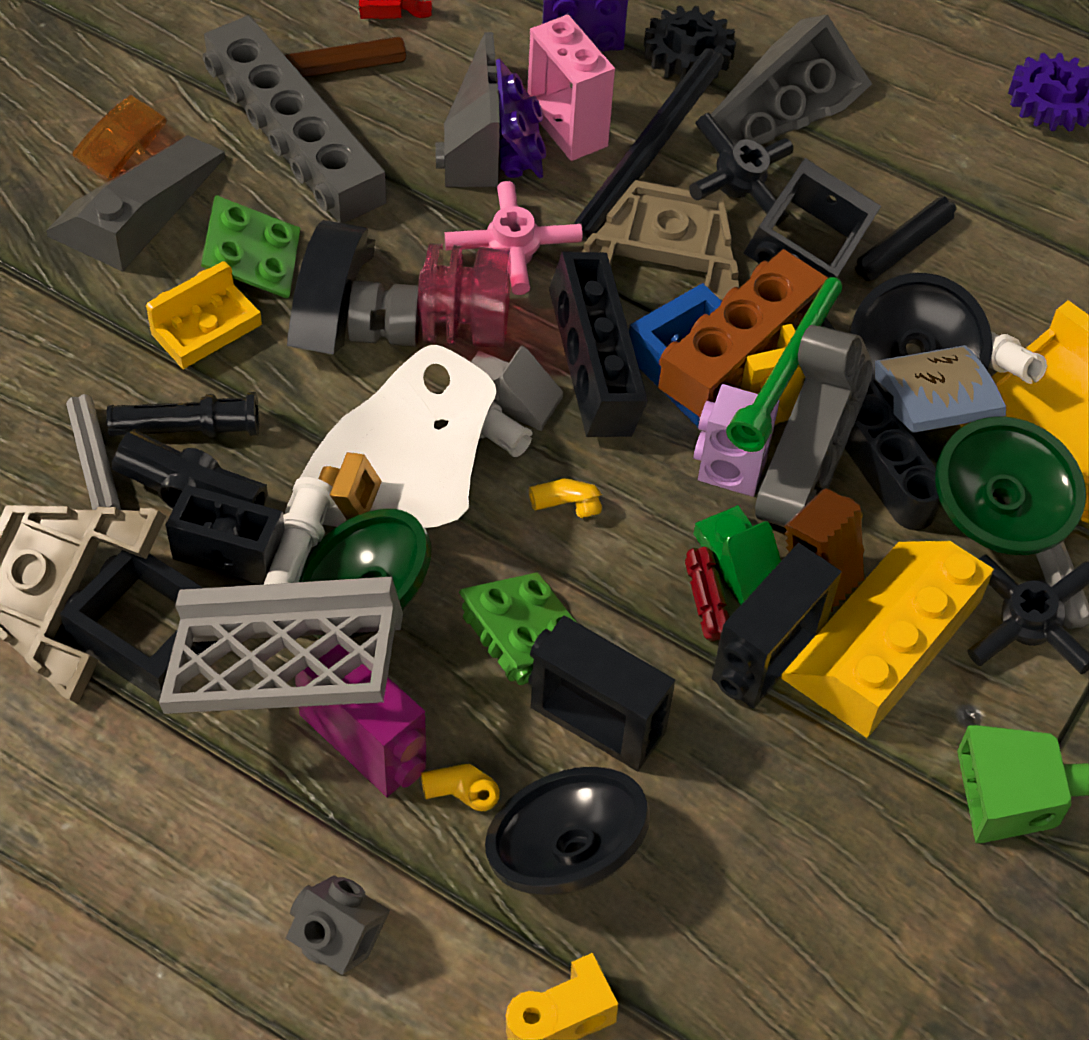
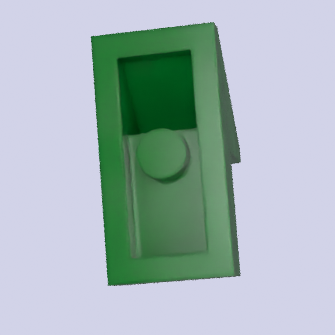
(741, 551)

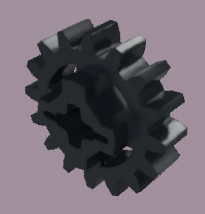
(681, 38)

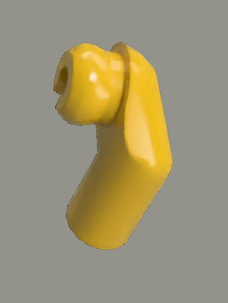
(567, 491)

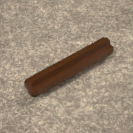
(348, 57)

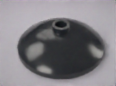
(922, 312)
(567, 831)

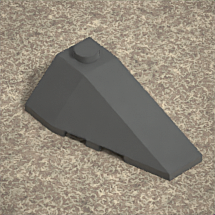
(793, 84)
(473, 125)

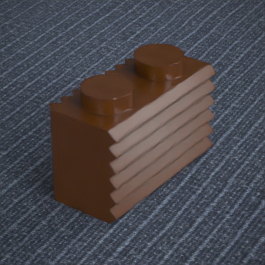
(832, 530)

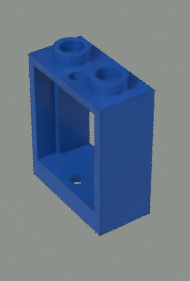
(670, 324)

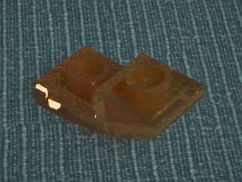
(117, 136)

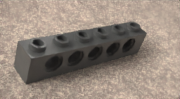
(295, 120)

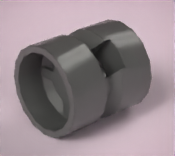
(401, 318)

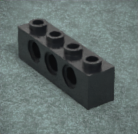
(597, 345)

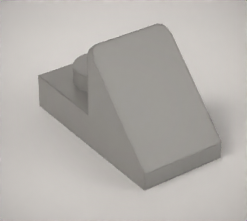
(522, 387)

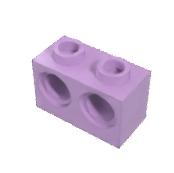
(720, 459)

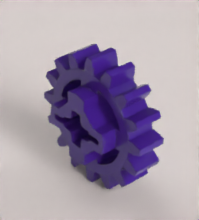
(1052, 91)

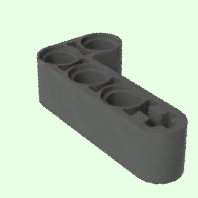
(819, 426)

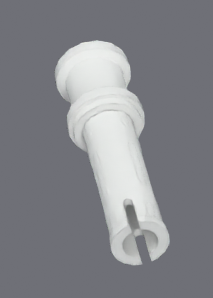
(302, 529)

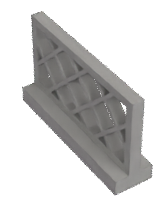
(283, 615)

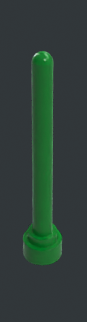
(752, 424)

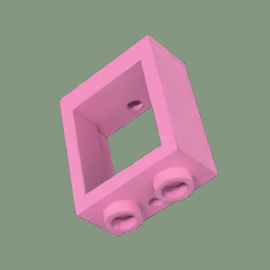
(565, 55)

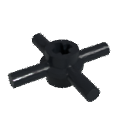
(739, 166)
(1033, 616)

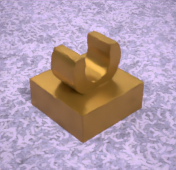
(353, 484)

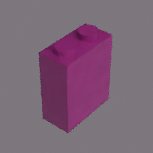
(377, 738)

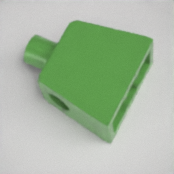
(1016, 781)

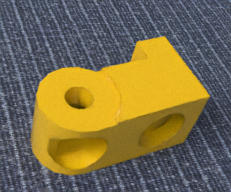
(565, 1010)

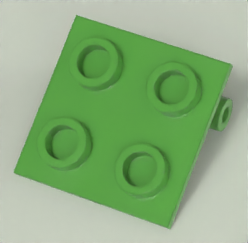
(253, 245)
(511, 617)

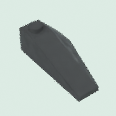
(133, 207)

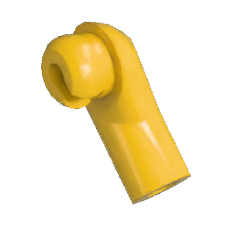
(464, 783)

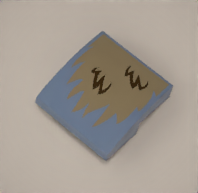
(940, 388)

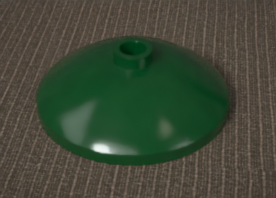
(1023, 468)
(373, 547)

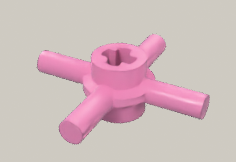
(514, 229)

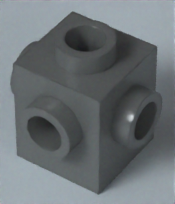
(336, 923)

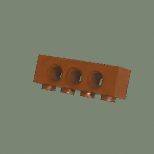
(740, 327)

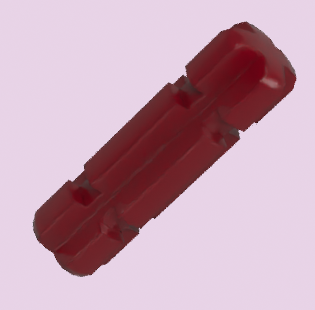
(707, 591)

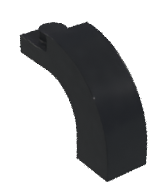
(325, 286)

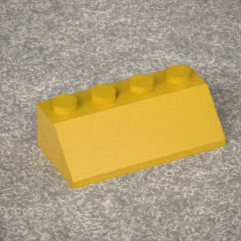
(889, 631)

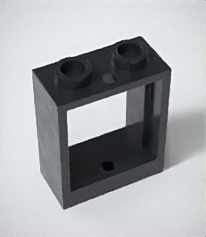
(811, 191)
(91, 603)
(775, 625)
(600, 692)

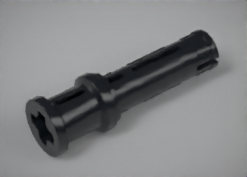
(208, 416)

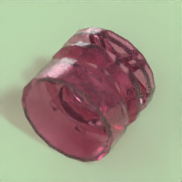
(465, 295)

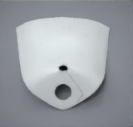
(418, 465)

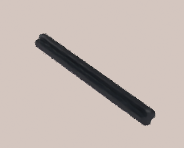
(650, 141)

